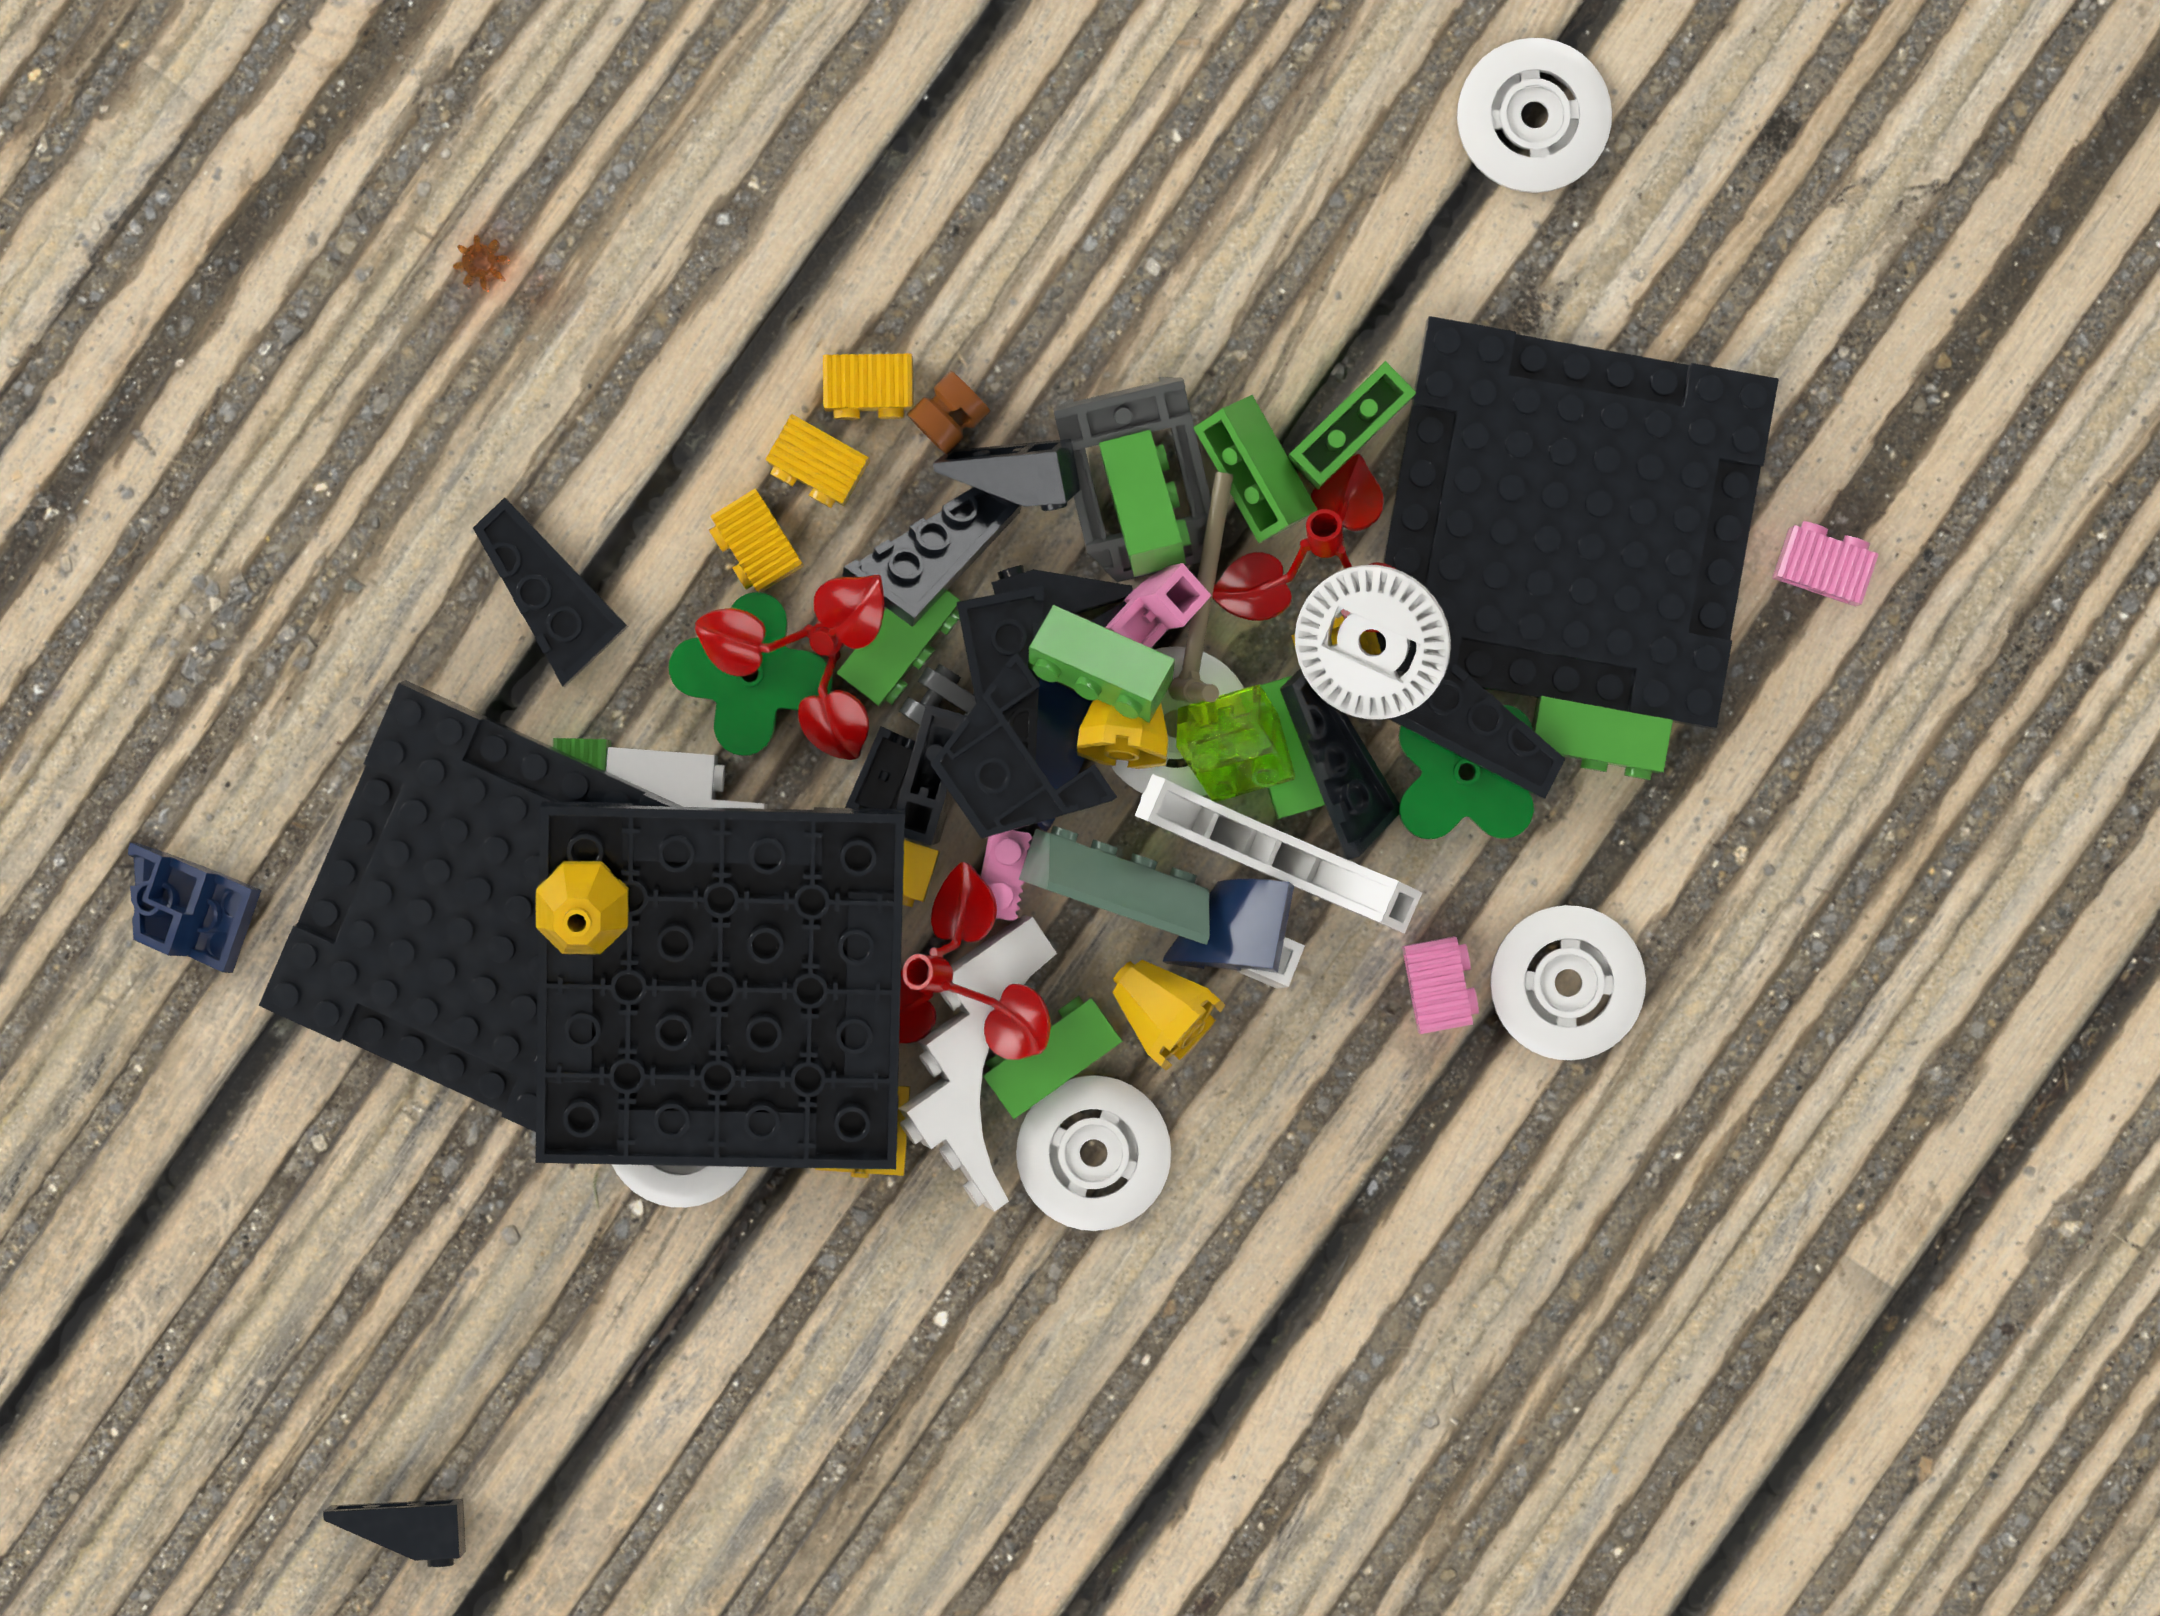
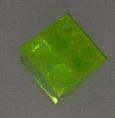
(1234, 743)

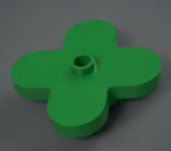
(749, 709)
(1443, 799)

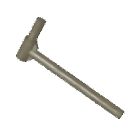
(1187, 685)

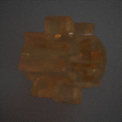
(481, 275)

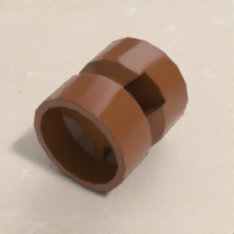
(948, 412)

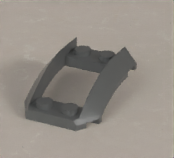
(1122, 414)

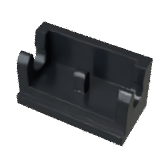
(882, 772)

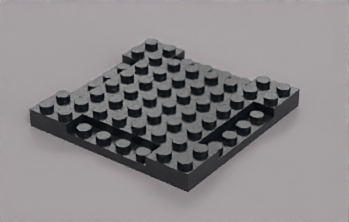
(1580, 516)
(429, 901)
(740, 1003)

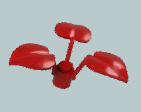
(1256, 582)
(848, 615)
(968, 911)

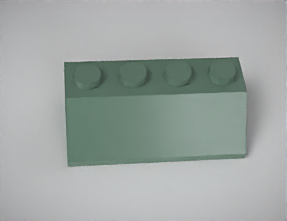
(1118, 885)

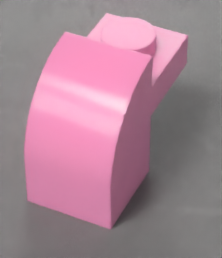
(1160, 604)

